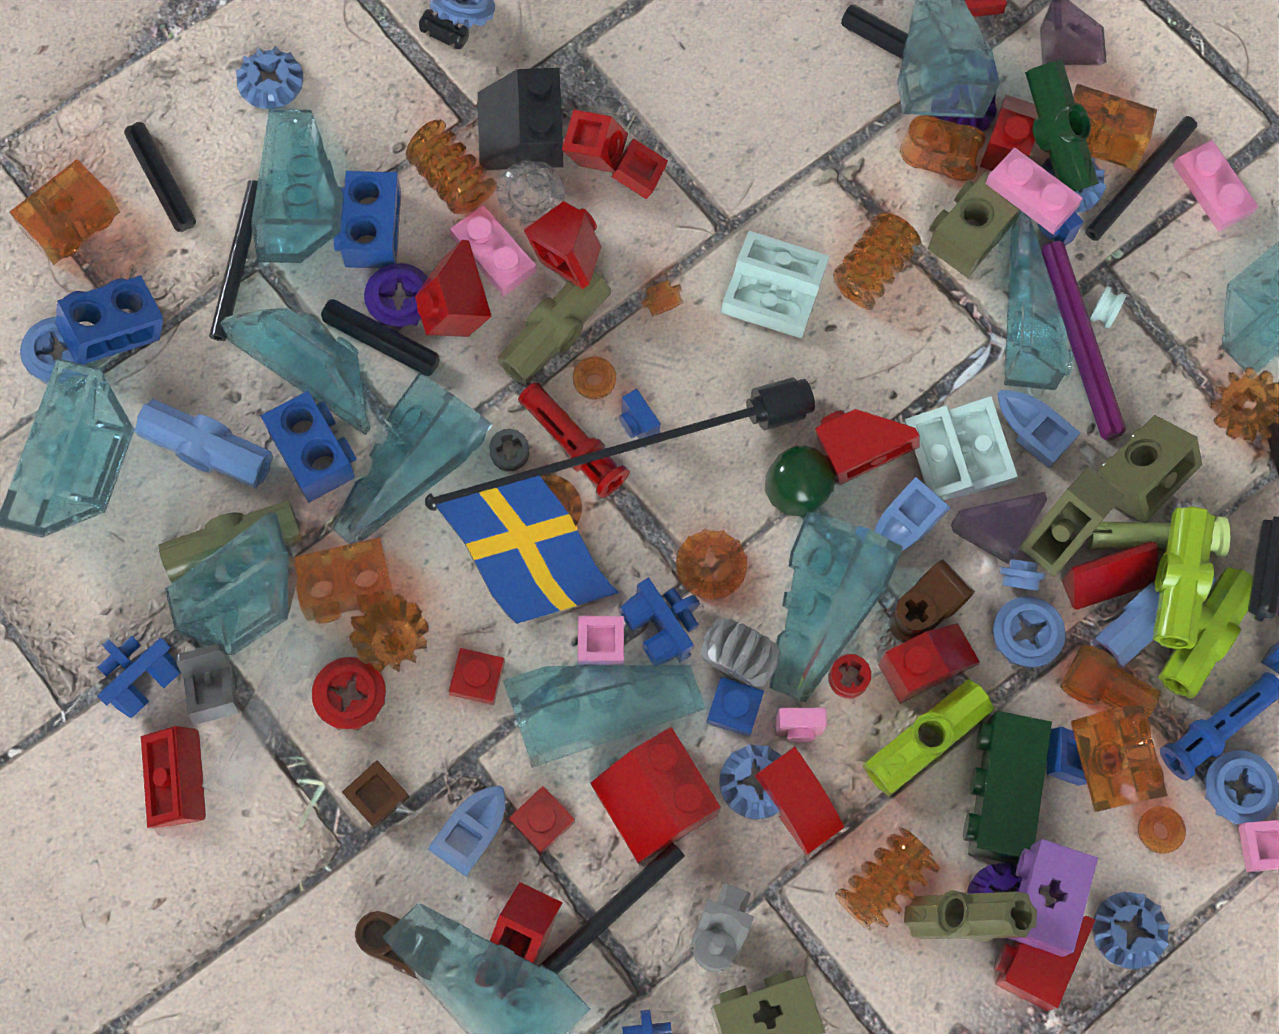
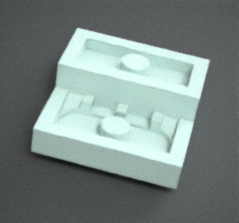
(774, 284)
(963, 449)

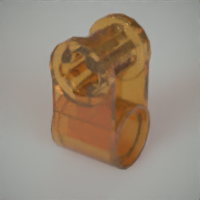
(944, 148)

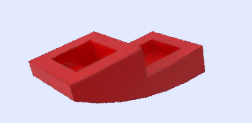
(801, 800)

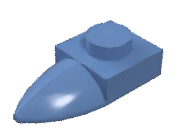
(1038, 426)
(911, 514)
(470, 829)

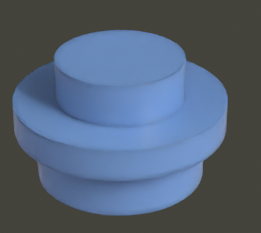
(1022, 575)

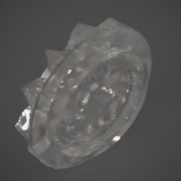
(540, 178)

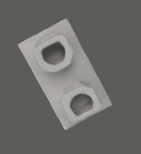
(722, 929)

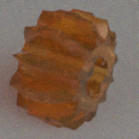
(1250, 389)
(380, 619)

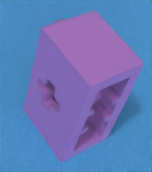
(1070, 879)

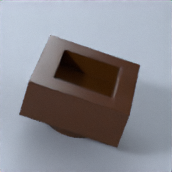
(375, 794)

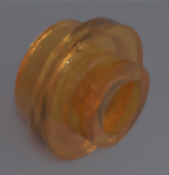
(662, 298)
(596, 366)
(1171, 820)

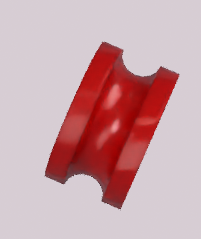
(836, 676)

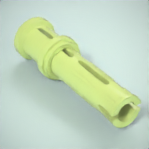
(1130, 534)

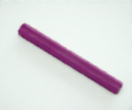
(1083, 342)

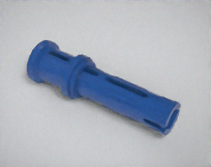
(1208, 736)

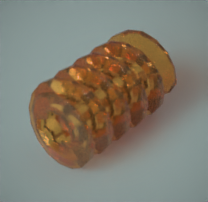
(448, 168)
(875, 259)
(887, 879)

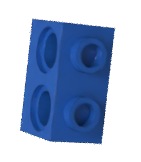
(374, 219)
(112, 328)
(304, 448)

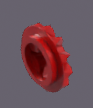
(338, 676)

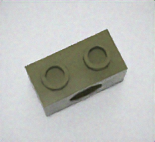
(968, 245)
(1152, 467)
(1071, 521)

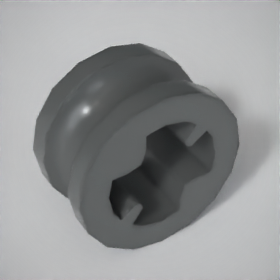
(496, 445)

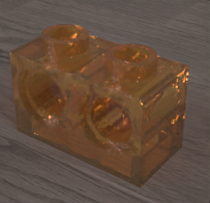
(342, 567)

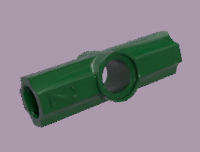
(1061, 125)

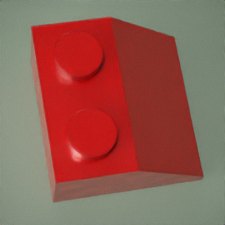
(655, 795)

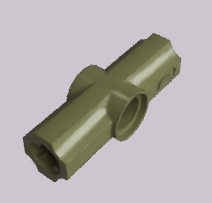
(552, 328)
(191, 549)
(971, 916)

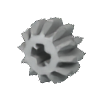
(740, 652)

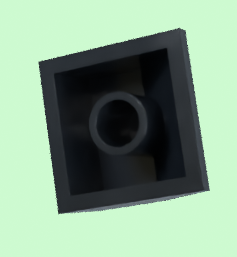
(521, 119)

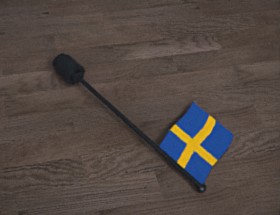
(527, 537)

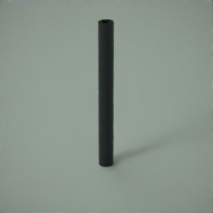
(1141, 178)
(235, 263)
(613, 909)

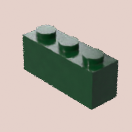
(1007, 786)

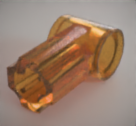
(1098, 680)

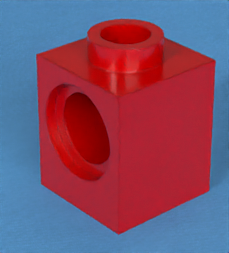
(594, 141)

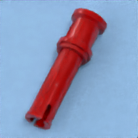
(603, 472)

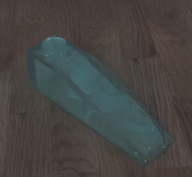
(946, 62)
(296, 192)
(1035, 327)
(427, 441)
(833, 589)
(586, 706)
(481, 982)

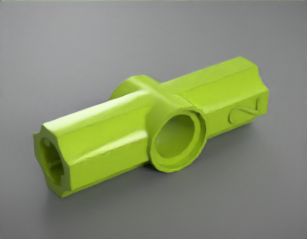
(1184, 578)
(1216, 634)
(908, 755)

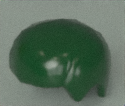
(799, 480)

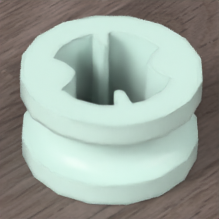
(1107, 307)

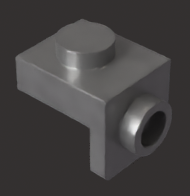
(208, 684)

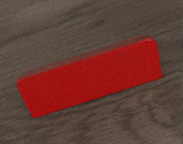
(1111, 575)
(173, 777)

